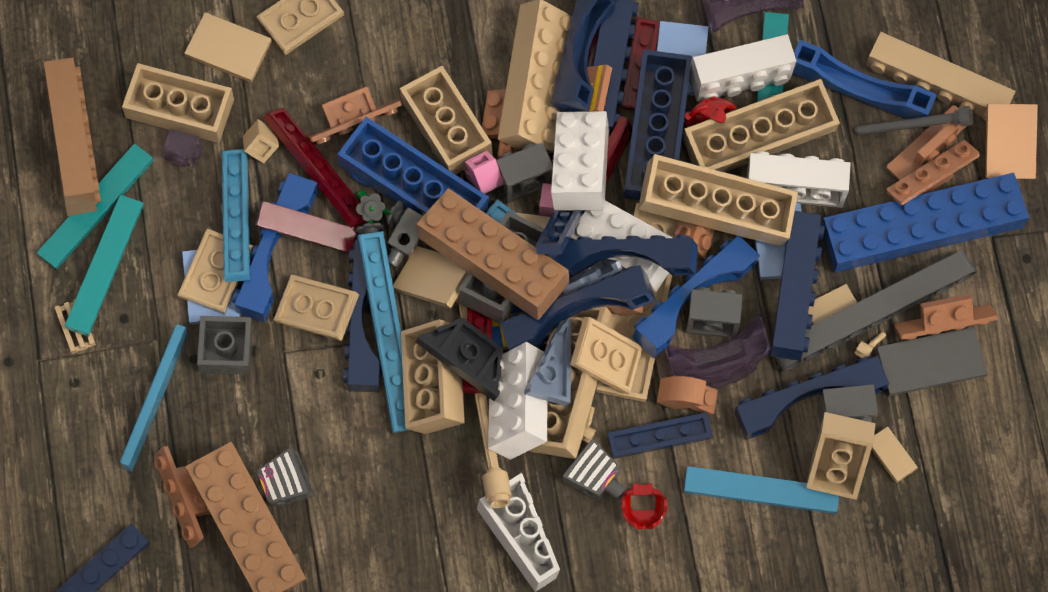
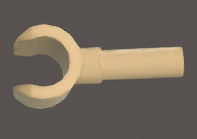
(865, 350)
(589, 432)

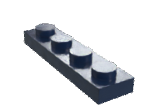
(558, 232)
(659, 435)
(107, 562)

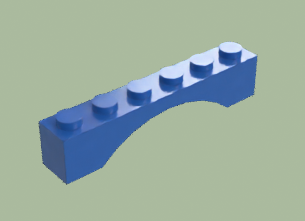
(899, 99)
(728, 265)
(256, 294)

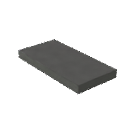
(932, 361)

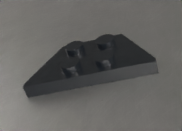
(467, 354)

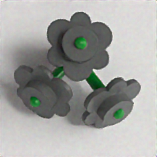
(372, 209)

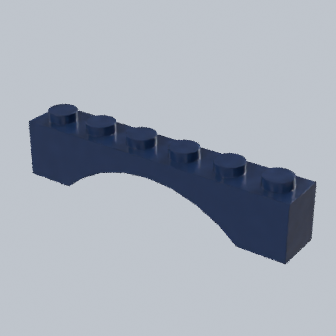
(573, 88)
(674, 255)
(626, 290)
(364, 366)
(759, 415)

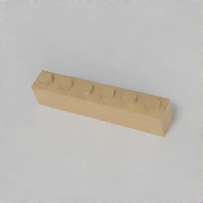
(932, 73)

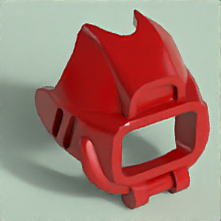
(712, 109)
(644, 518)

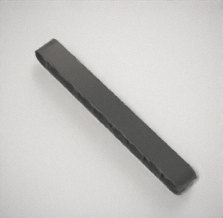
(884, 306)

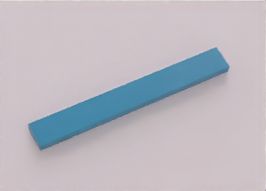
(385, 323)

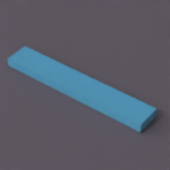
(235, 215)
(154, 398)
(758, 490)

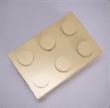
(840, 455)

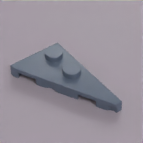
(592, 275)
(553, 373)

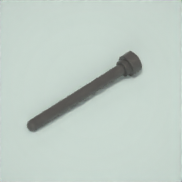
(961, 116)

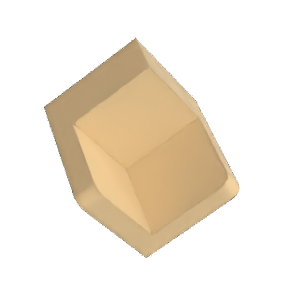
(260, 141)

